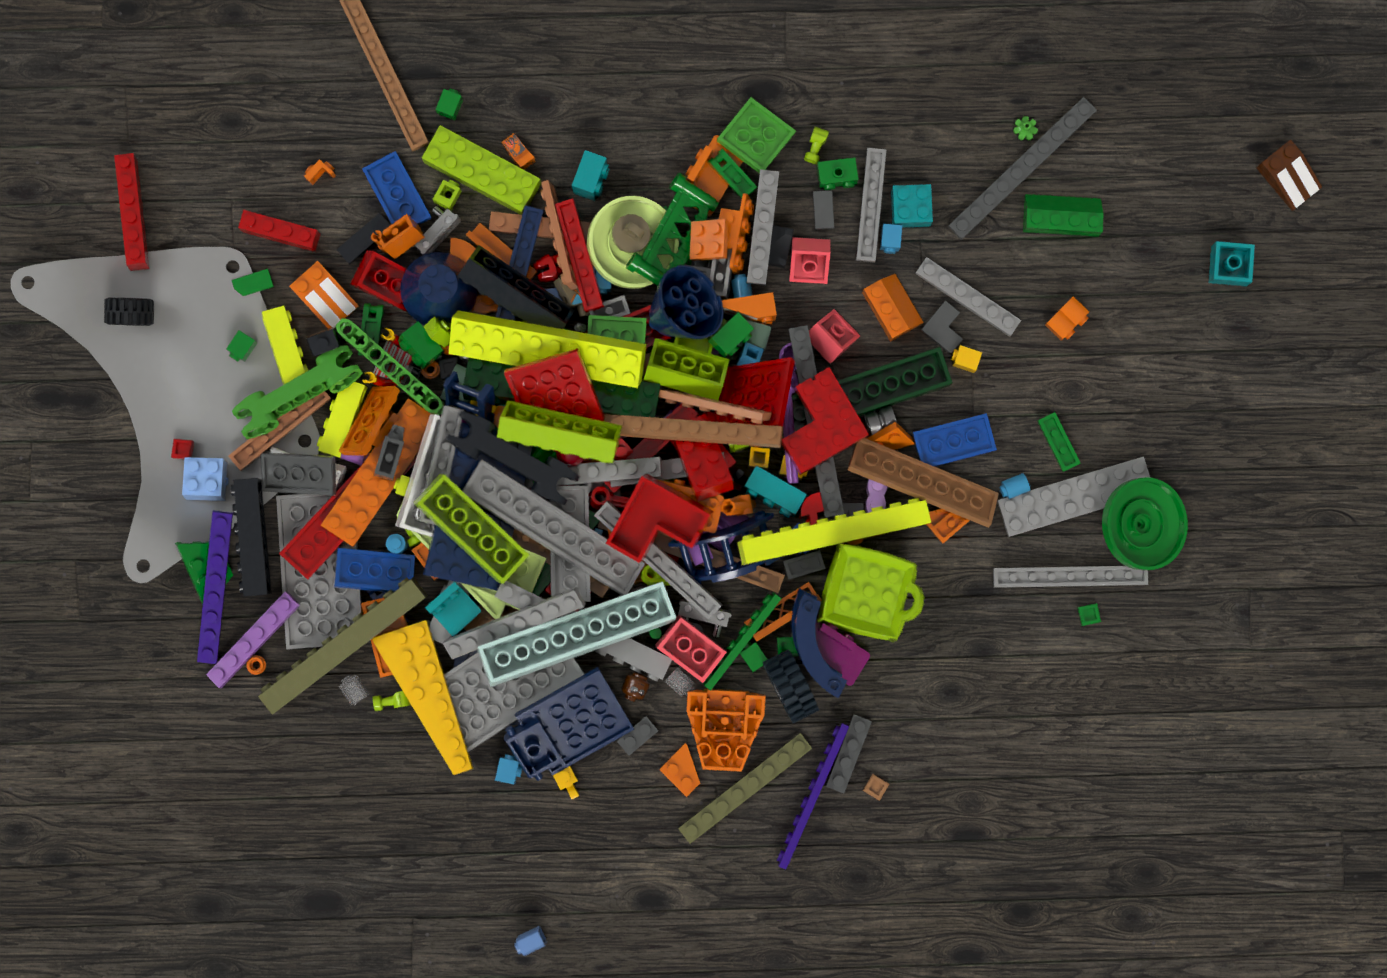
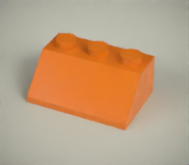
(892, 307)

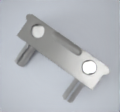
(438, 231)
(719, 618)

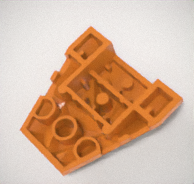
(724, 726)

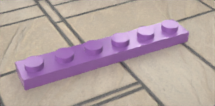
(253, 639)

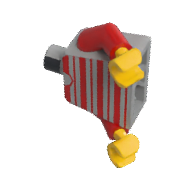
(404, 358)

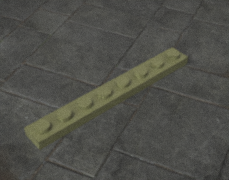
(745, 788)

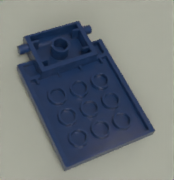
(567, 725)

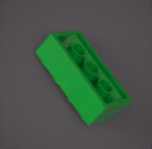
(1063, 215)

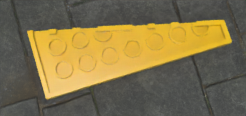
(418, 670)

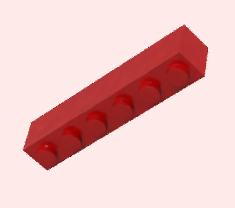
(131, 212)

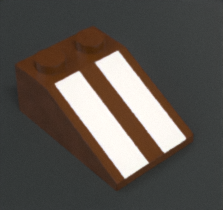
(1290, 175)

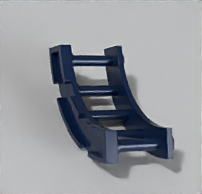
(484, 397)
(731, 569)
(804, 637)

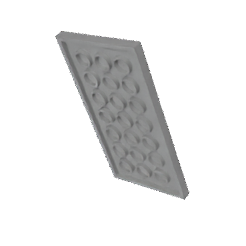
(322, 605)
(489, 709)

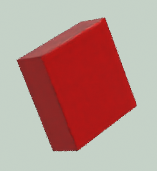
(182, 448)

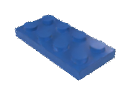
(395, 189)
(955, 440)
(372, 569)

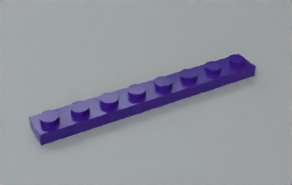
(215, 587)
(808, 802)

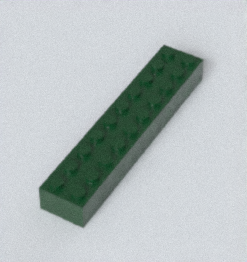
(889, 384)
(613, 398)

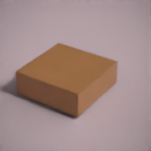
(876, 787)

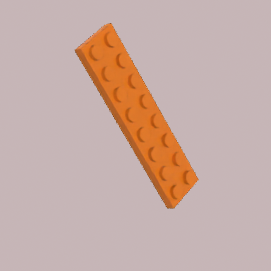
(368, 492)

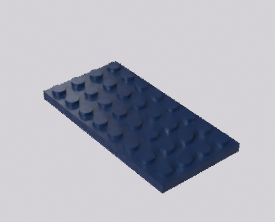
(445, 557)

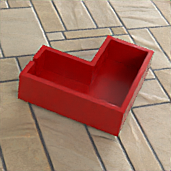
(833, 424)
(655, 509)

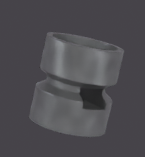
(880, 420)

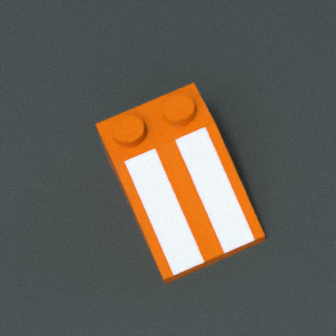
(323, 295)
(753, 308)

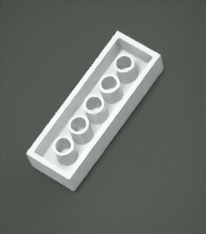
(409, 511)

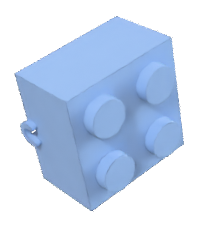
(204, 479)

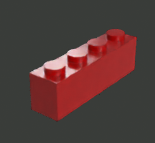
(279, 230)

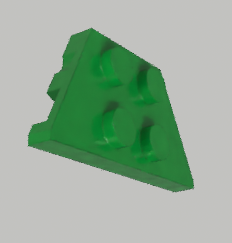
(195, 560)

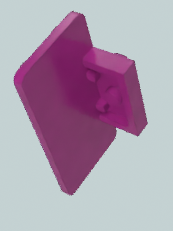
(840, 651)

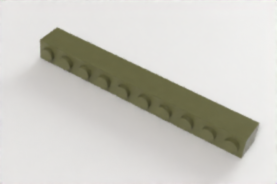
(343, 645)

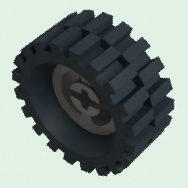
(790, 686)

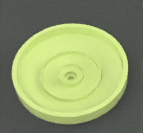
(607, 257)

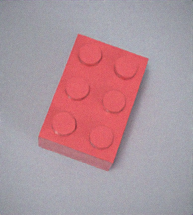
(690, 648)

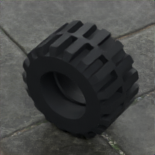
(129, 311)

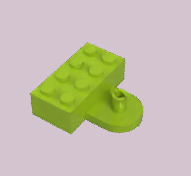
(687, 367)

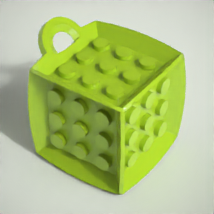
(869, 592)

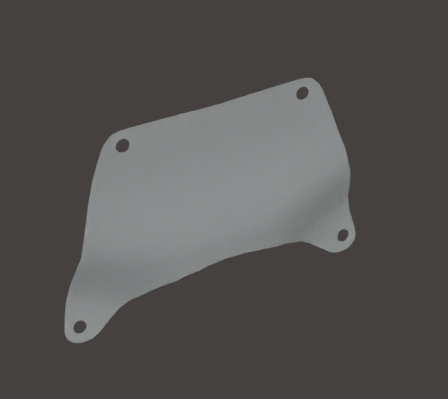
(170, 375)

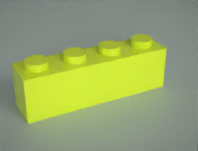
(283, 343)
(341, 419)

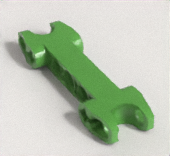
(369, 347)
(269, 407)

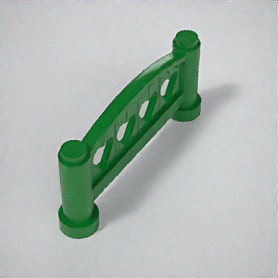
(686, 196)

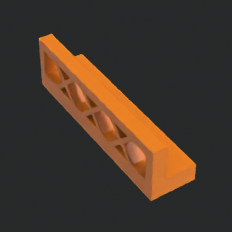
(487, 240)
(781, 620)

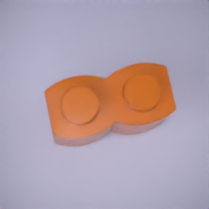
(1067, 319)

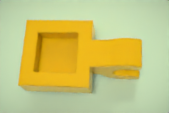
(566, 779)

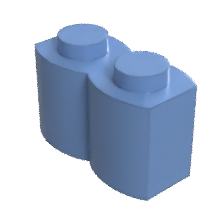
(530, 941)

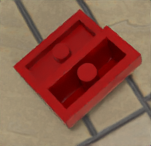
(811, 508)

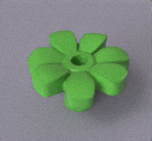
(1025, 128)

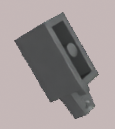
(390, 453)

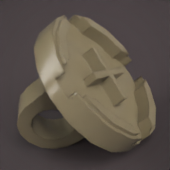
(630, 233)

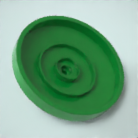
(1144, 523)

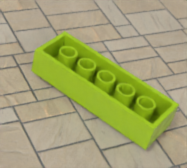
(481, 170)
(559, 431)
(471, 528)

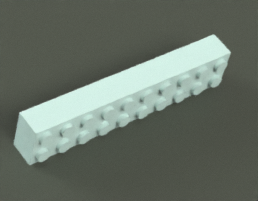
(576, 634)

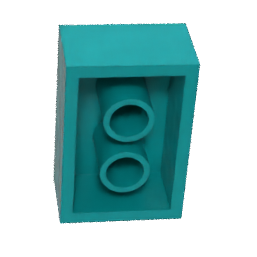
(774, 492)

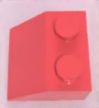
(809, 260)
(832, 336)

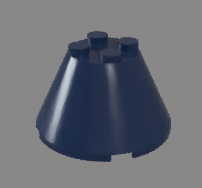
(434, 289)
(686, 305)

